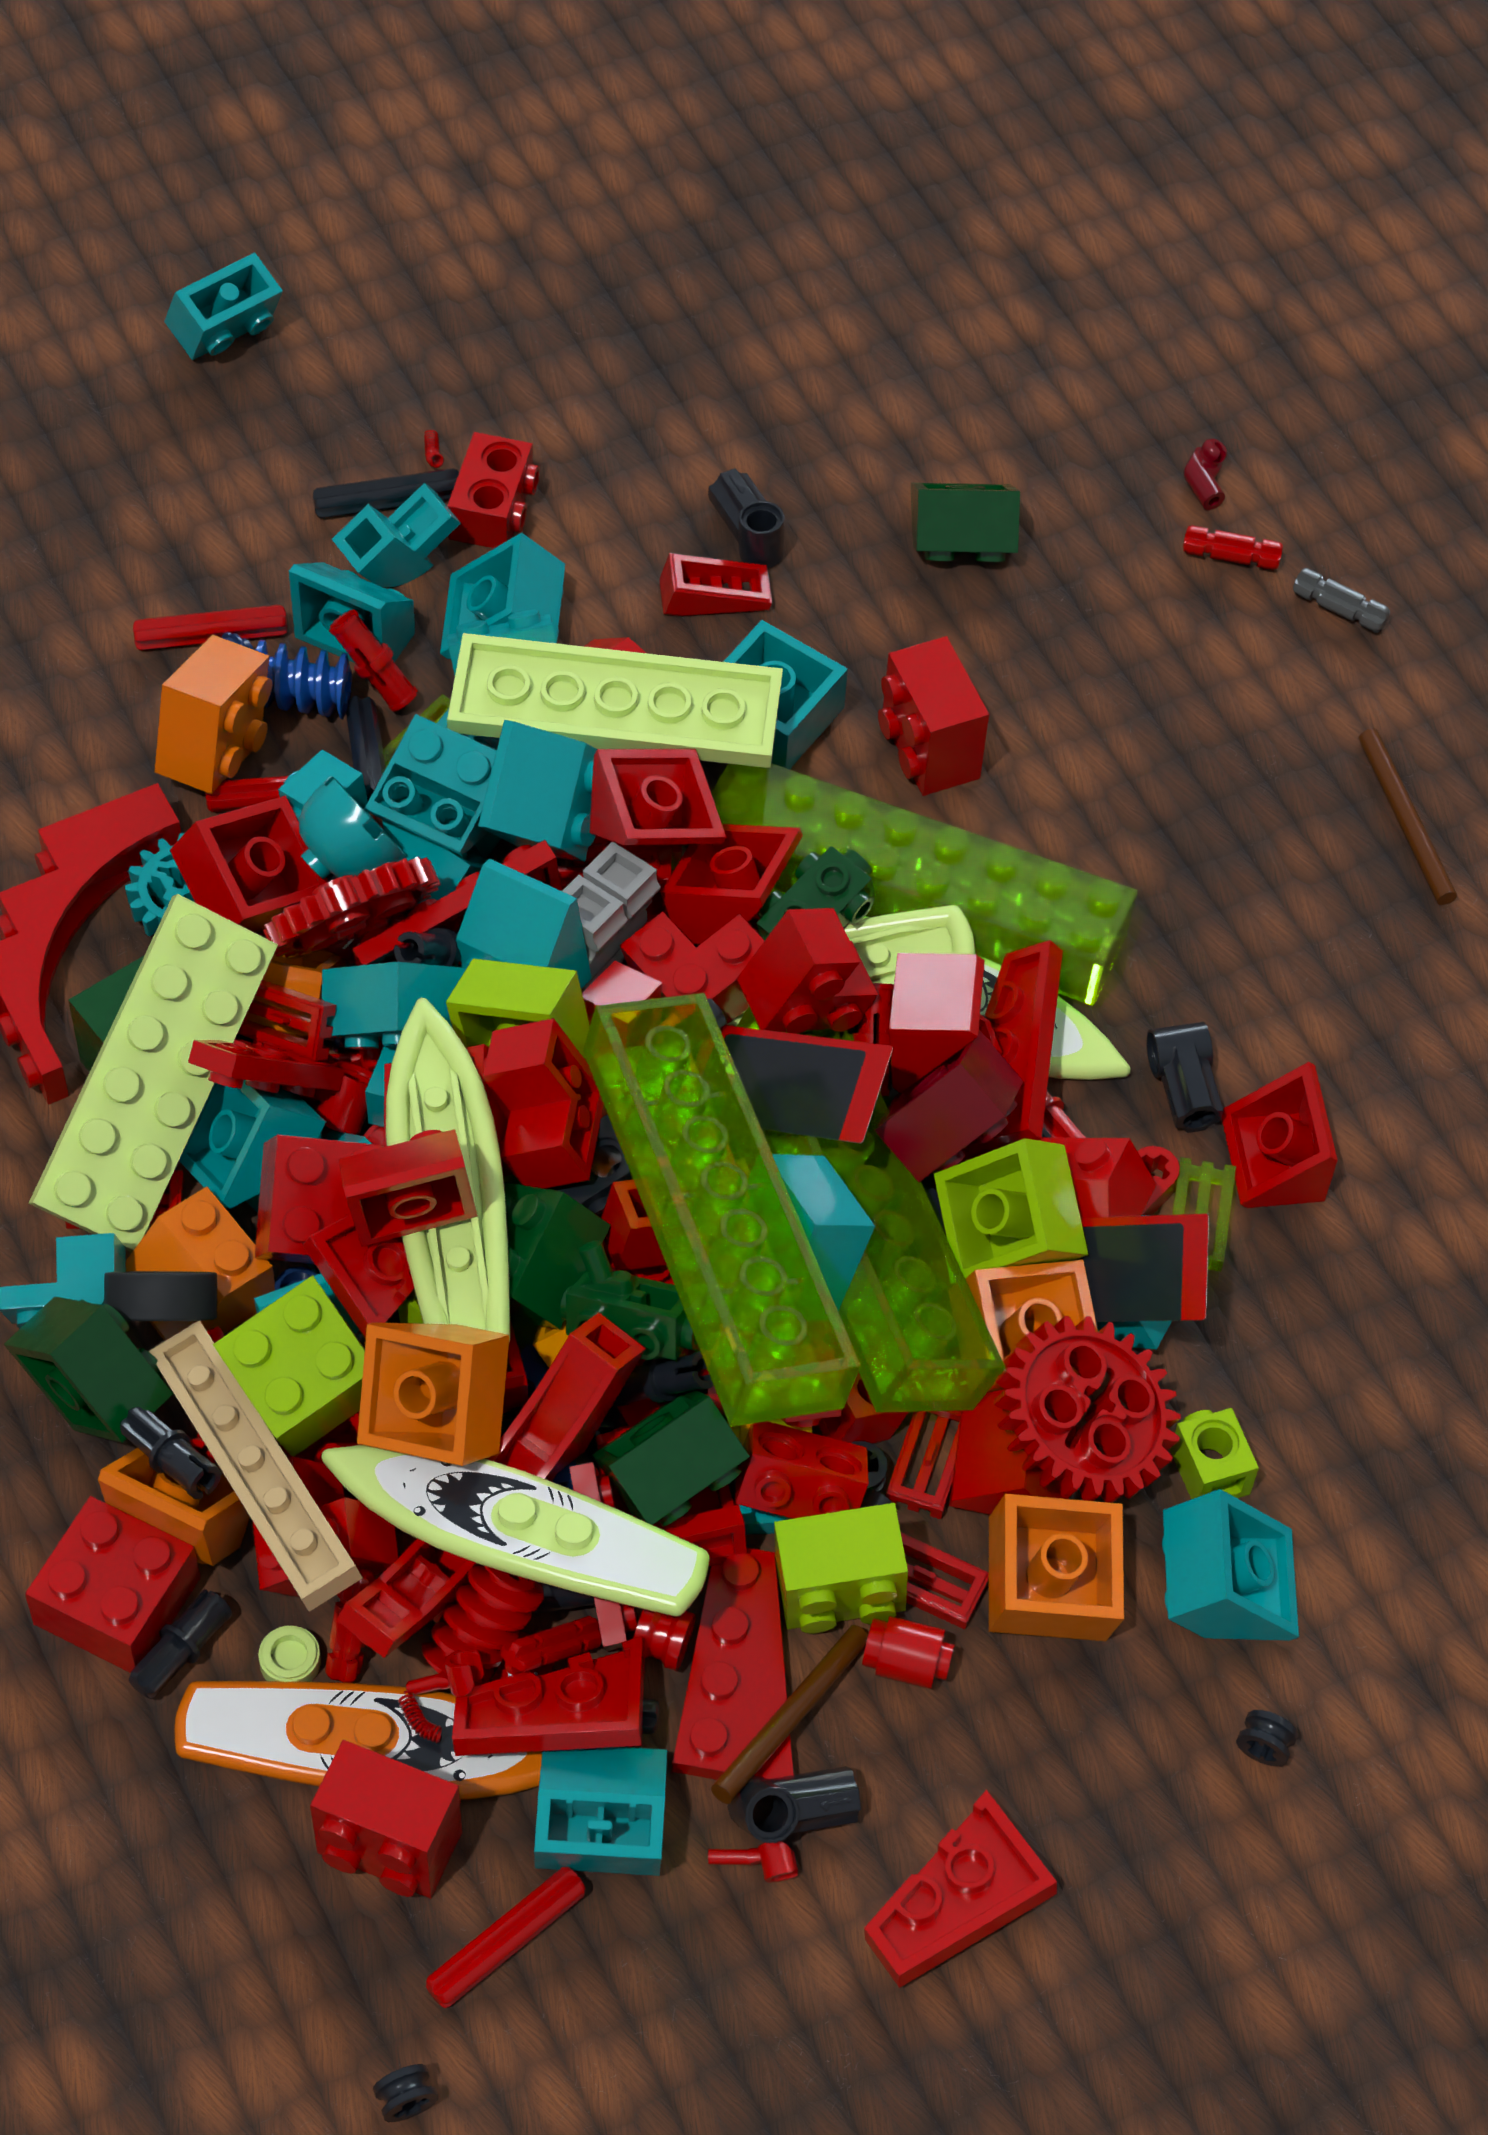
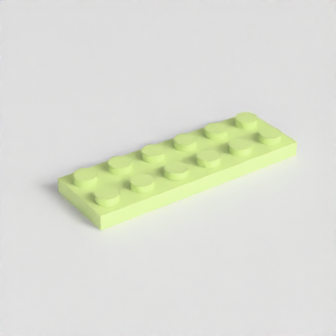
(617, 698)
(141, 1088)

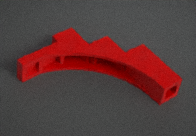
(79, 868)
(541, 1441)

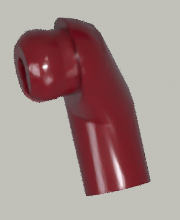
(1202, 471)

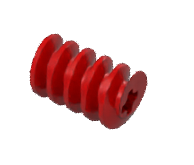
(484, 1618)

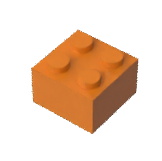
(212, 714)
(1056, 1567)

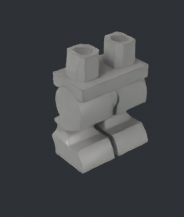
(612, 903)

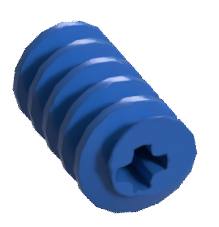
(308, 682)

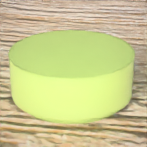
(289, 1655)

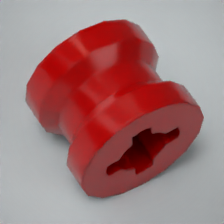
(665, 1636)

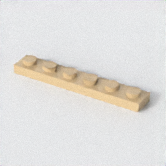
(256, 1467)

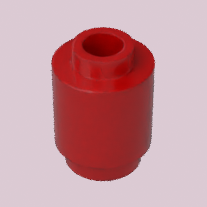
(907, 1651)

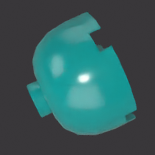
(342, 834)

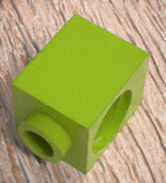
(1218, 1432)

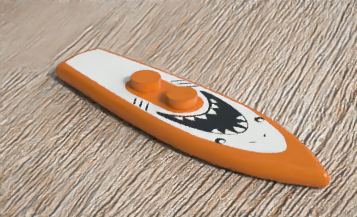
(297, 1727)

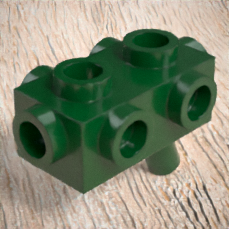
(824, 882)
(638, 1306)

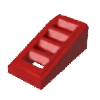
(685, 592)

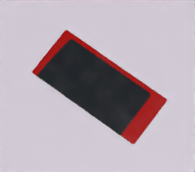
(808, 1081)
(1147, 1267)

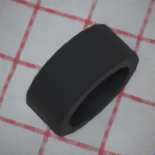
(162, 1295)

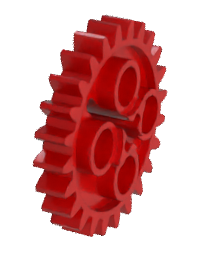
(352, 906)
(1132, 1439)

